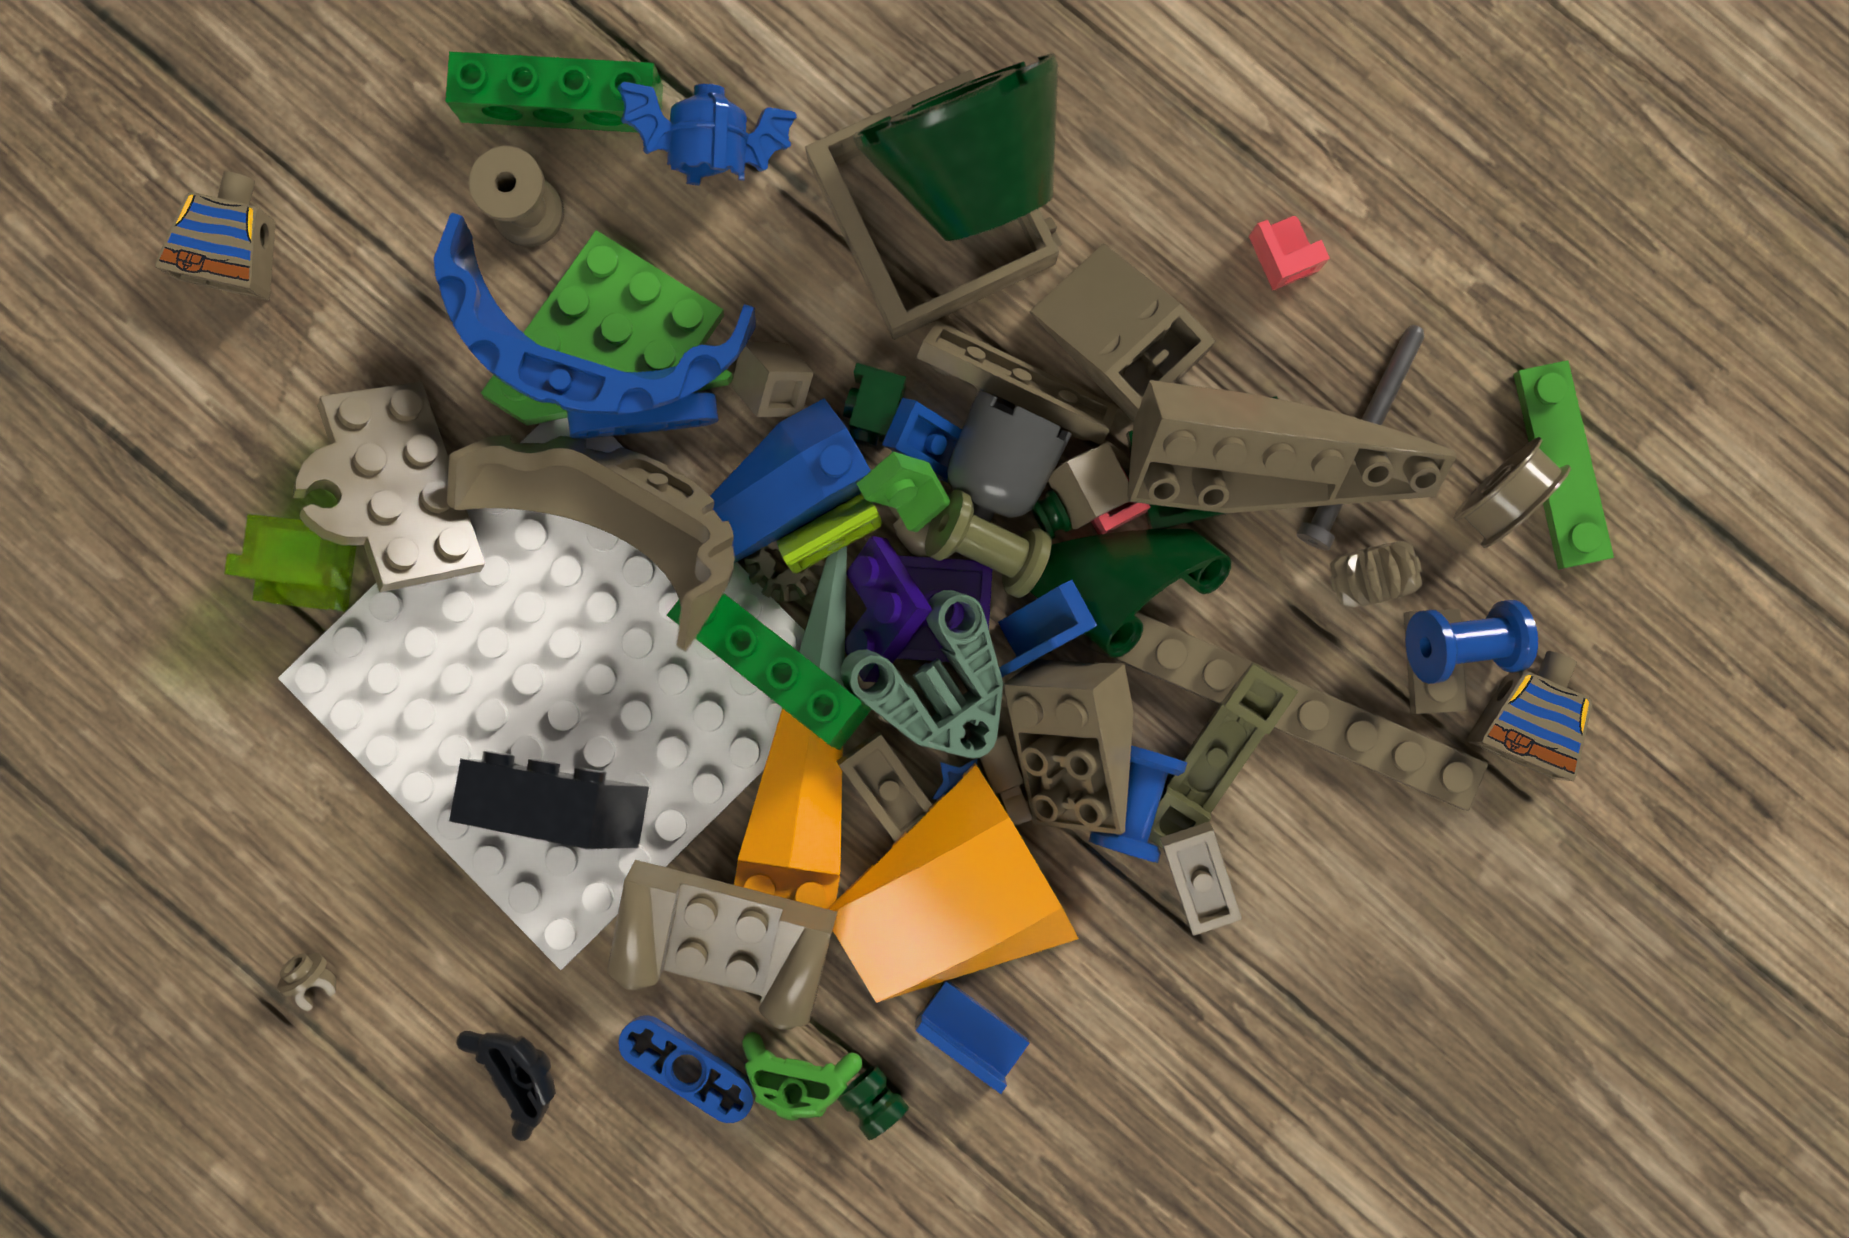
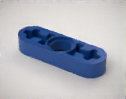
(687, 412)
(689, 1091)

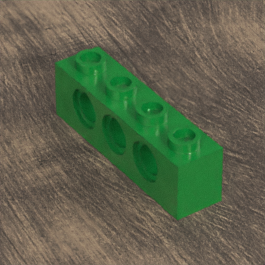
(543, 90)
(780, 671)

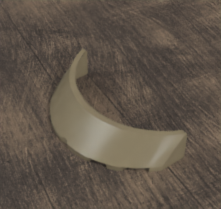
(615, 492)

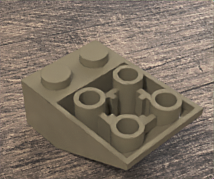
(1122, 328)
(1073, 742)

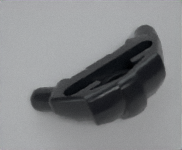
(518, 1073)

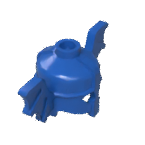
(705, 131)

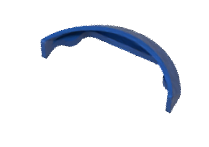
(553, 375)

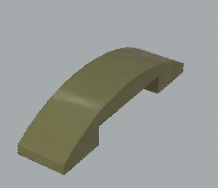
(1222, 750)

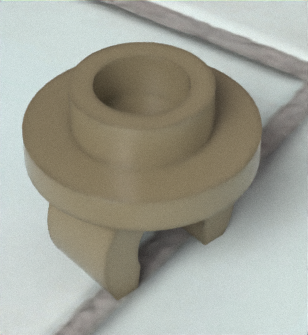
(302, 973)

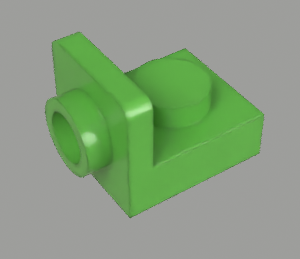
(907, 486)

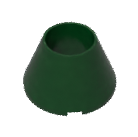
(973, 150)

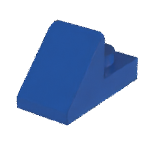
(922, 435)

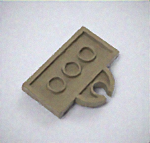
(389, 487)

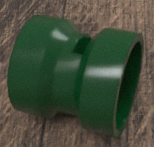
(873, 1102)

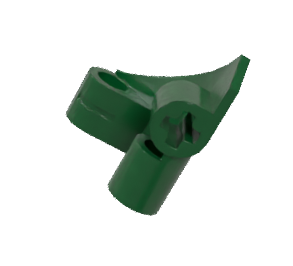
(1125, 571)

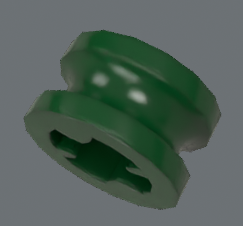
(1051, 514)

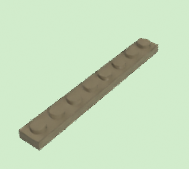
(1312, 716)

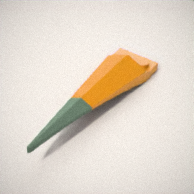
(797, 812)

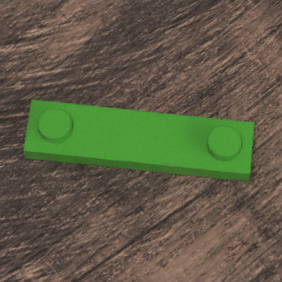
(1575, 508)

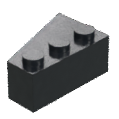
(547, 803)

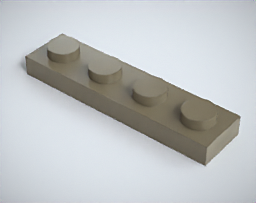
(1017, 382)

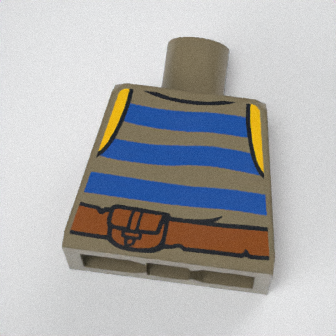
(221, 241)
(1537, 719)

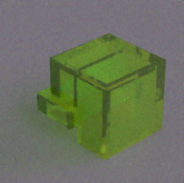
(293, 565)

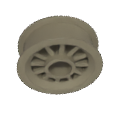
(1512, 493)

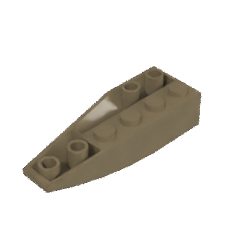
(1269, 454)

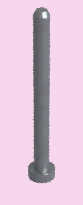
(1318, 531)

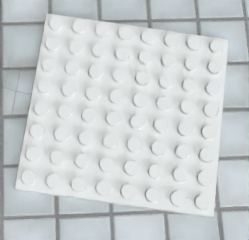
(553, 661)

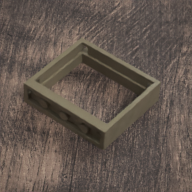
(840, 147)

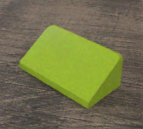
(829, 533)

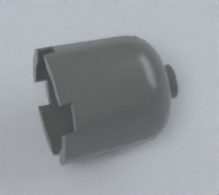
(1004, 457)

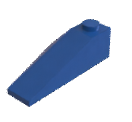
(790, 479)

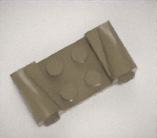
(721, 937)

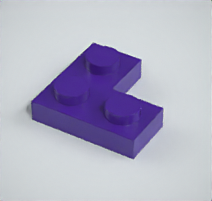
(892, 603)

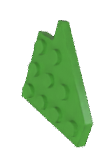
(616, 315)

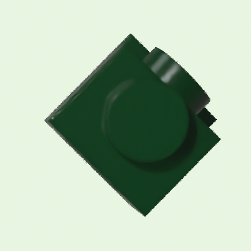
(874, 404)

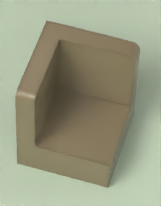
(771, 379)
(1090, 485)

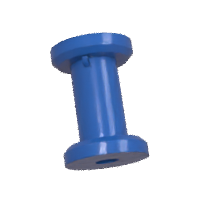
(1505, 637)
(1145, 788)

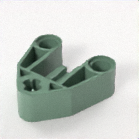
(974, 661)

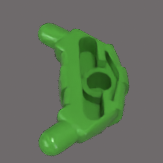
(793, 1085)

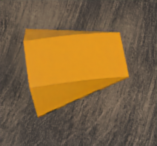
(949, 898)

